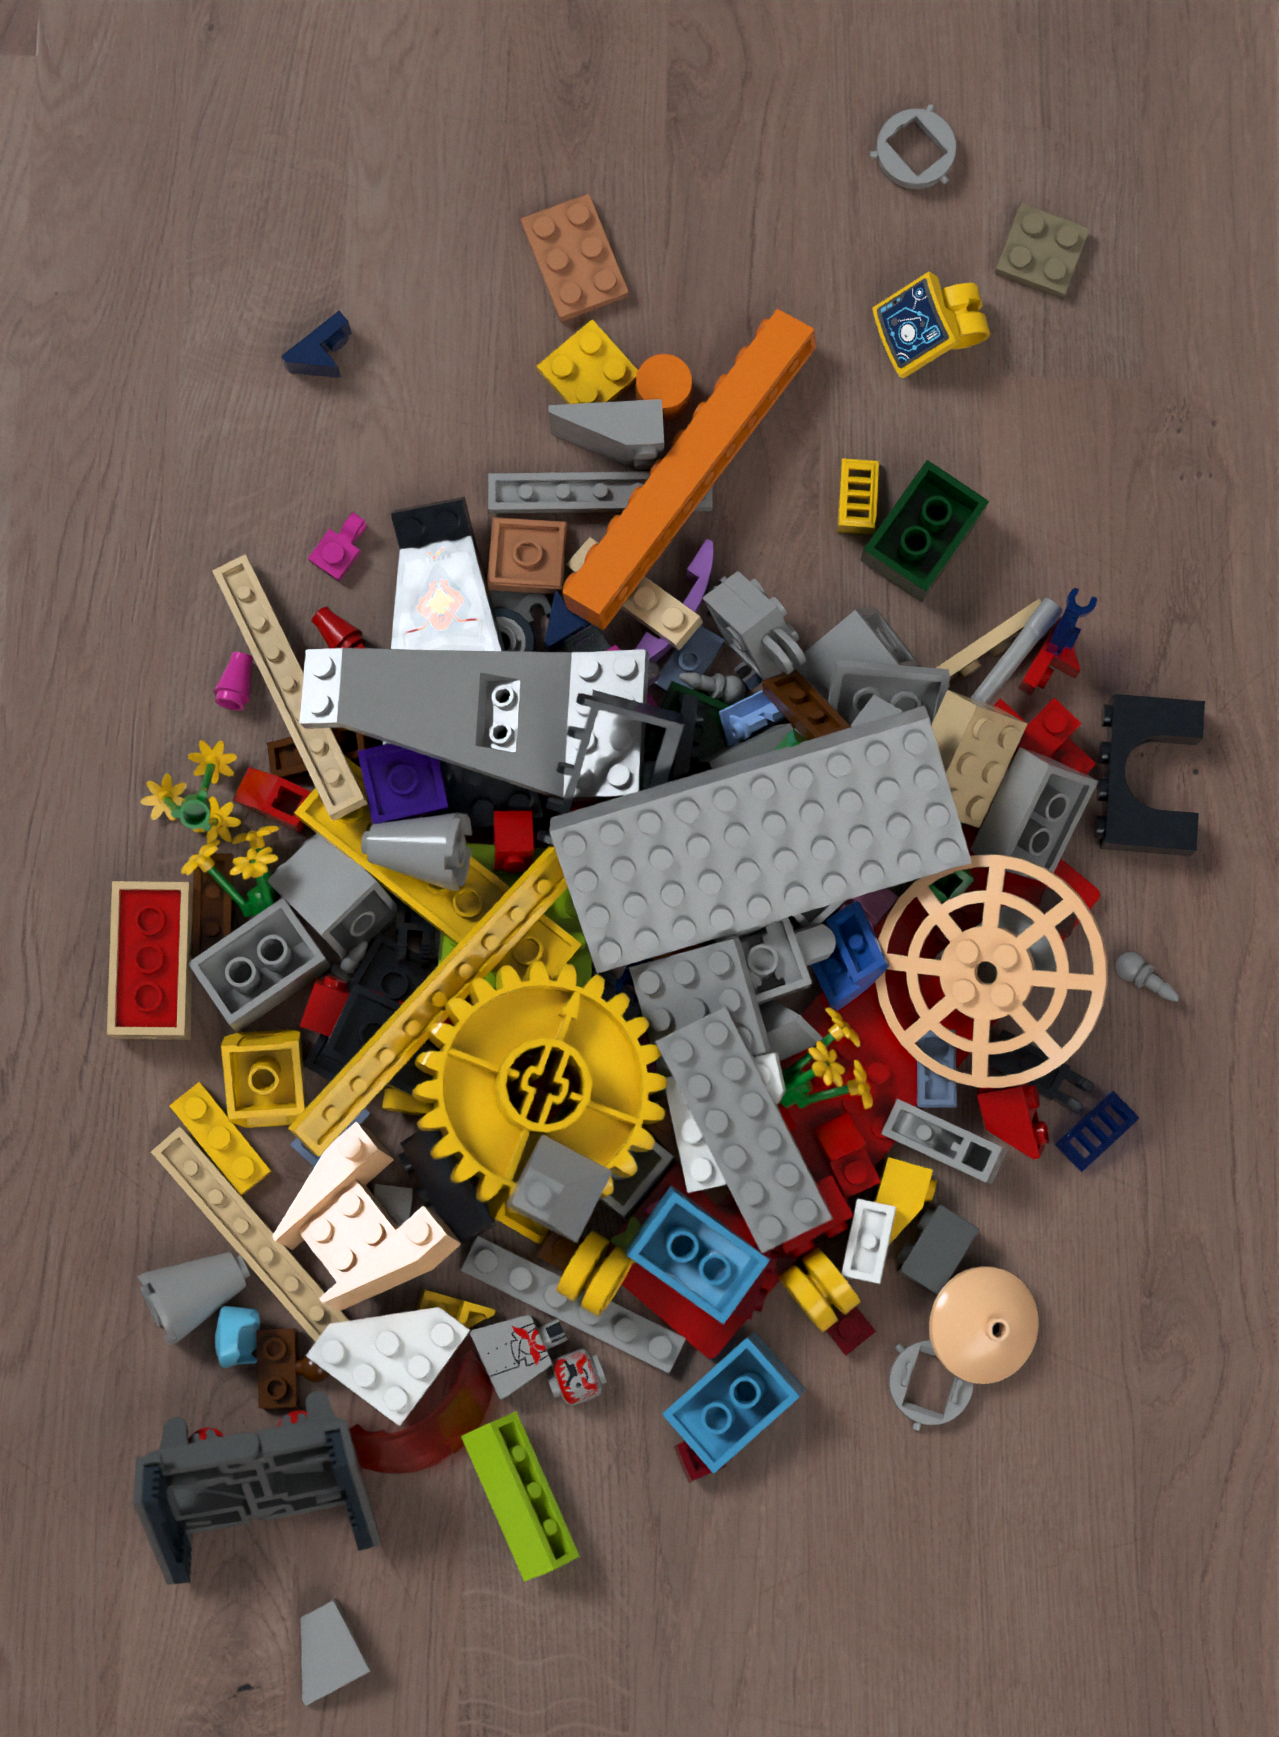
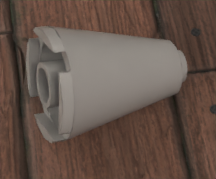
(423, 848)
(191, 1292)

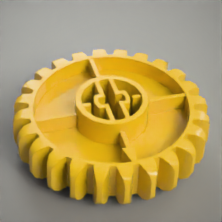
(552, 1021)

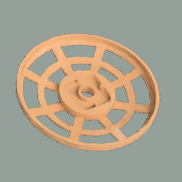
(1014, 972)

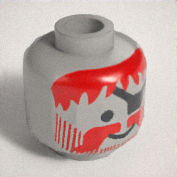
(577, 1377)

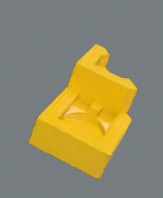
(463, 1311)

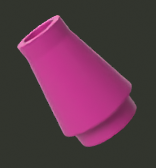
(235, 683)

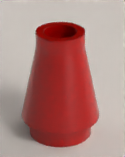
(336, 630)

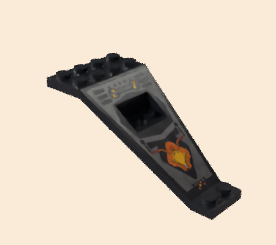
(448, 606)

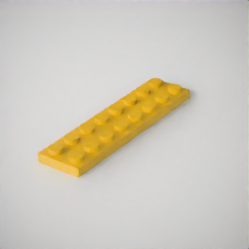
(447, 910)

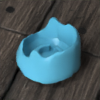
(236, 1336)

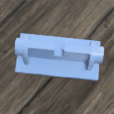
(748, 717)

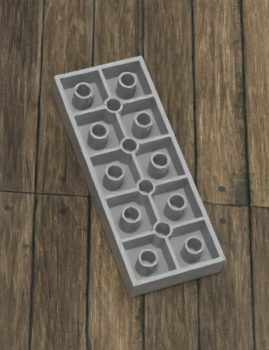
(760, 839)

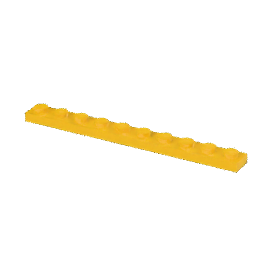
(408, 1026)

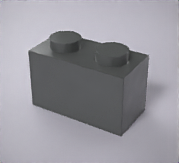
(936, 1249)

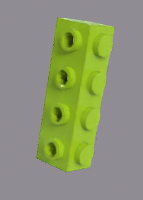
(520, 1496)

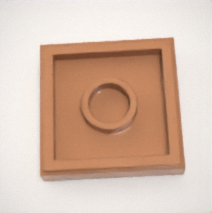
(527, 555)

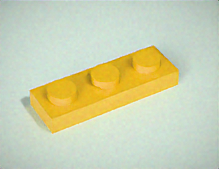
(220, 1138)

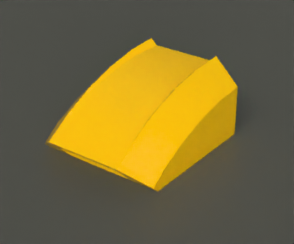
(263, 1077)

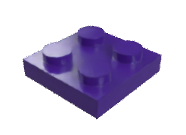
(402, 783)

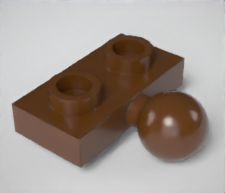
(280, 1368)

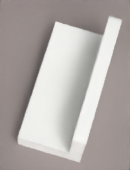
(868, 1241)

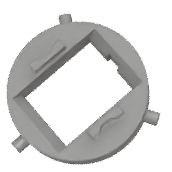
(936, 129)
(899, 1380)

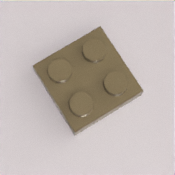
(1042, 250)

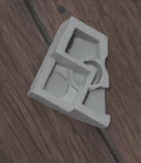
(328, 1652)

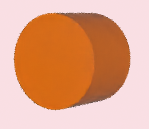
(665, 379)

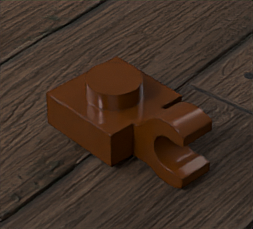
(559, 1249)

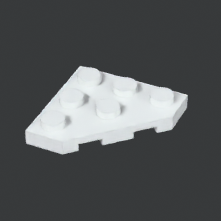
(696, 1158)
(390, 1356)

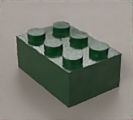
(924, 530)

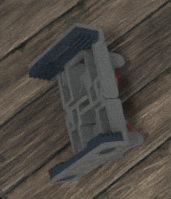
(240, 1477)

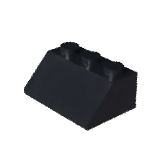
(451, 1201)

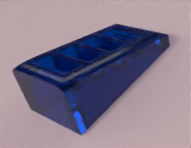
(1120, 1108)

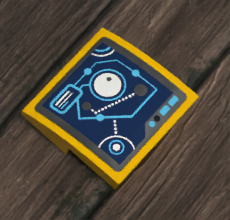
(916, 325)

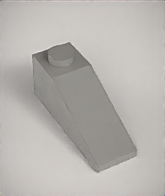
(944, 1141)

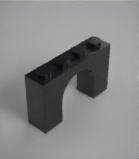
(1125, 820)

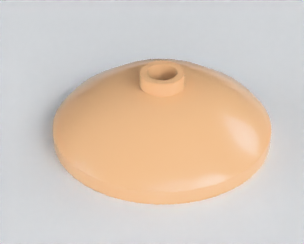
(964, 1322)

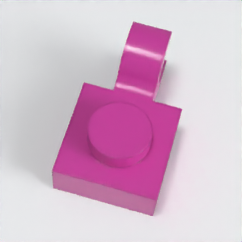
(337, 552)

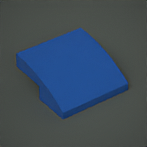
(855, 960)

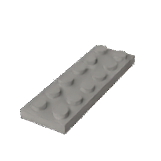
(744, 1129)

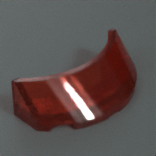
(437, 1434)

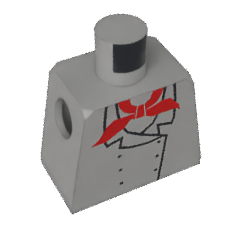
(516, 1351)

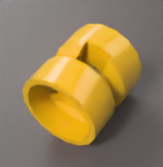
(966, 302)

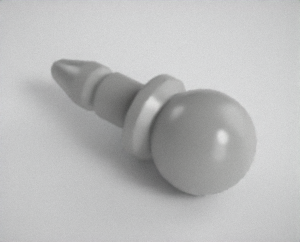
(727, 689)
(349, 963)
(1133, 968)

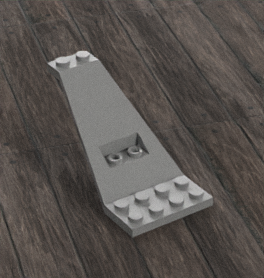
(453, 712)

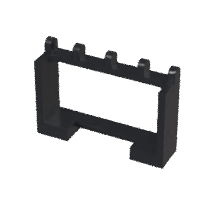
(672, 728)

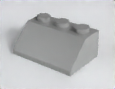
(1034, 811)
(259, 965)

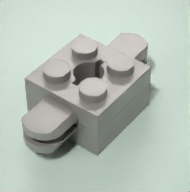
(754, 625)
(780, 956)

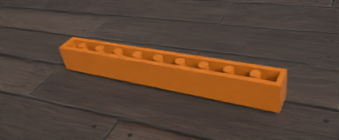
(688, 469)

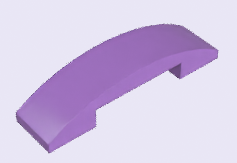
(698, 573)

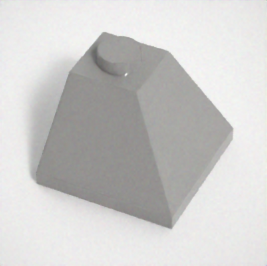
(558, 1188)

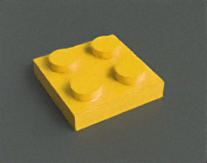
(588, 368)

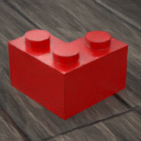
(1046, 730)

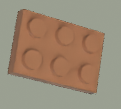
(574, 257)

